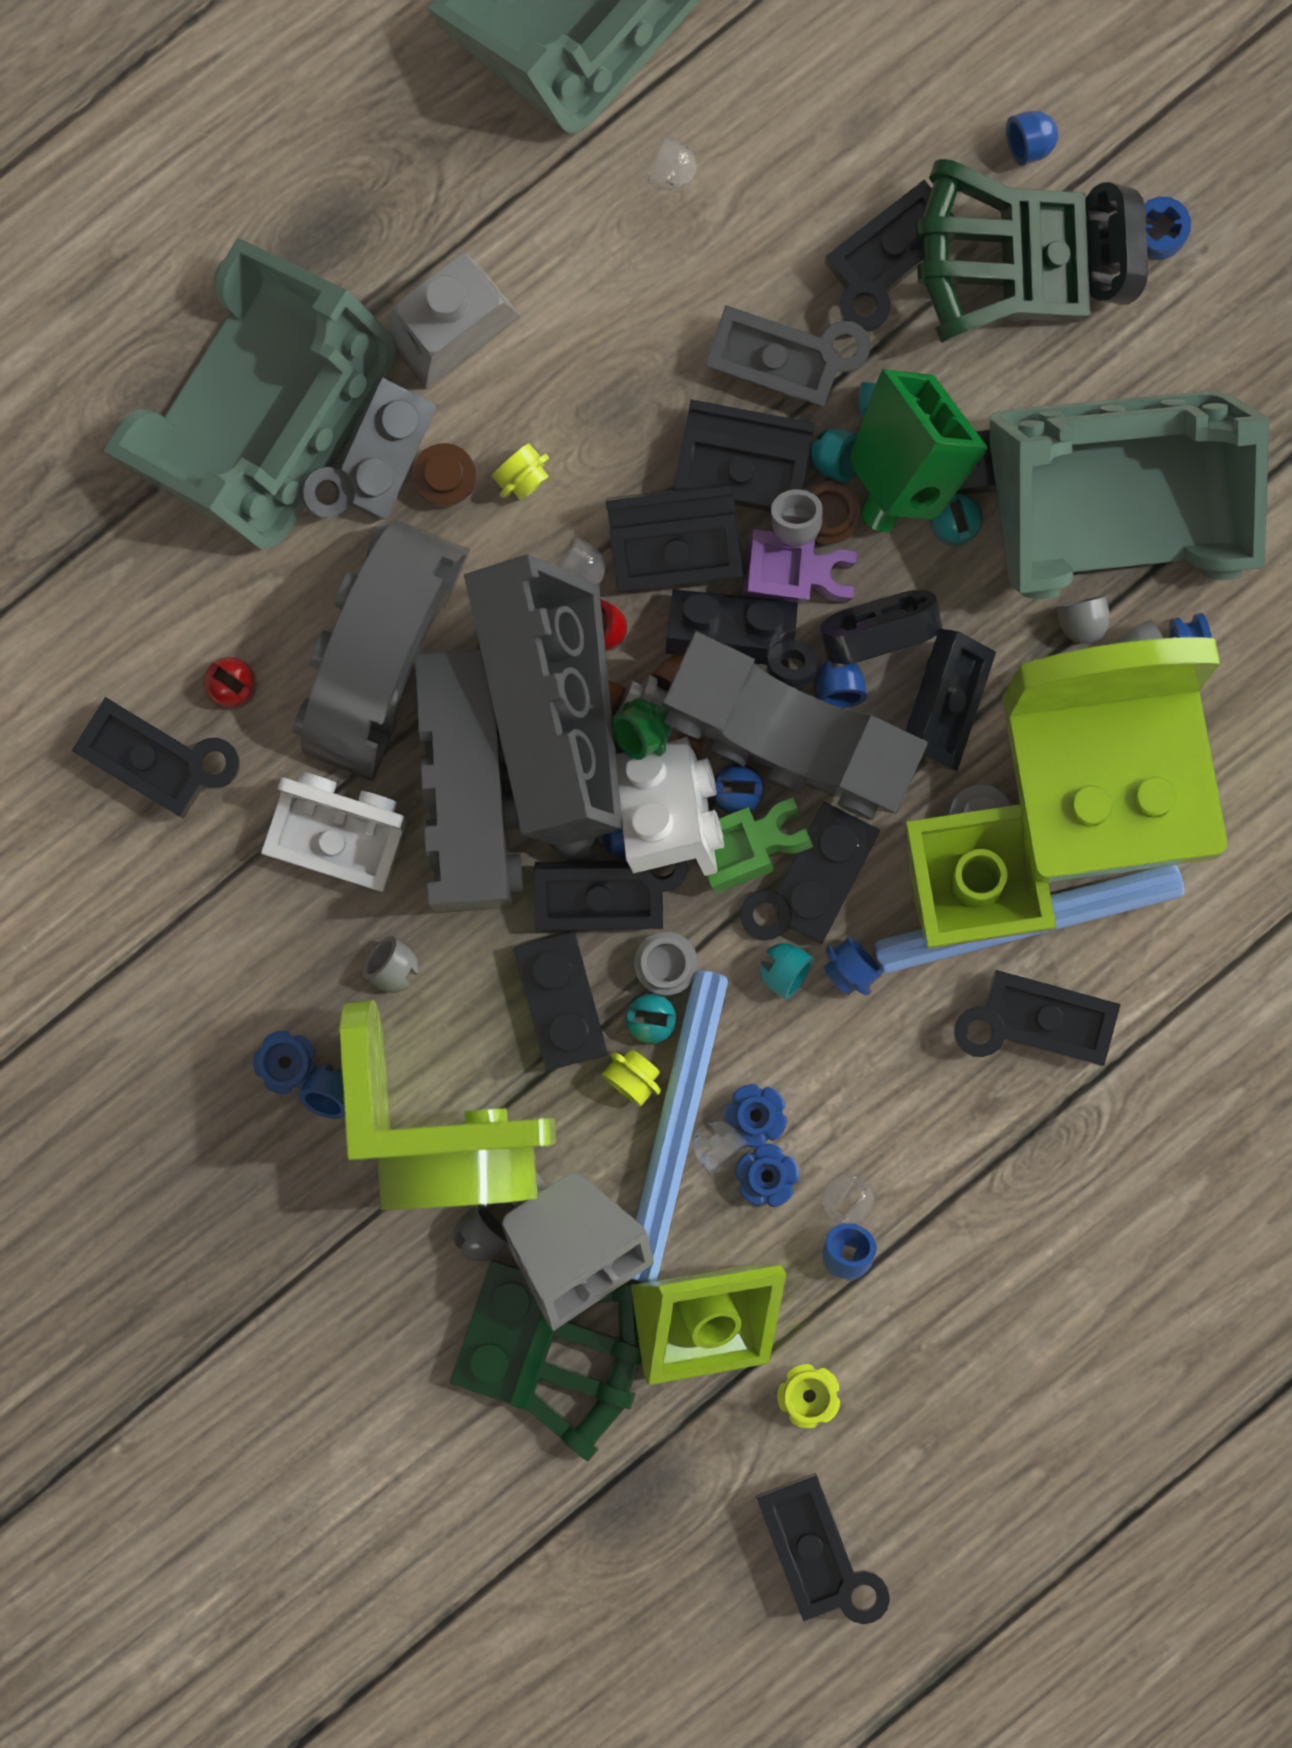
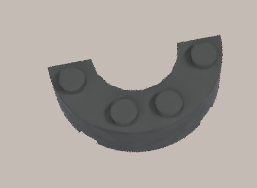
(375, 645)
(788, 731)

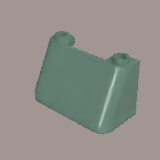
(562, 53)
(264, 398)
(1130, 487)

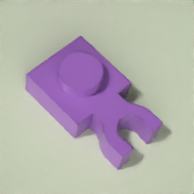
(790, 572)

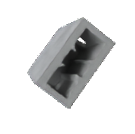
(449, 319)
(574, 1246)

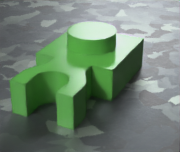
(751, 842)

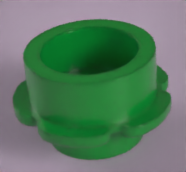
(641, 729)

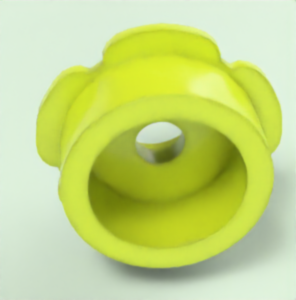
(521, 473)
(632, 1076)
(805, 1413)

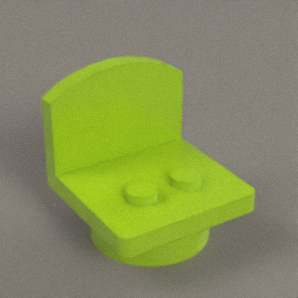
(1115, 758)
(436, 1165)

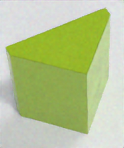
(975, 878)
(707, 1321)

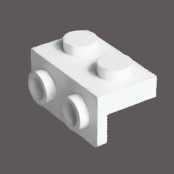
(668, 809)
(335, 833)

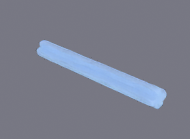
(1069, 909)
(679, 1113)

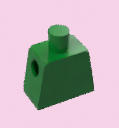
(912, 449)

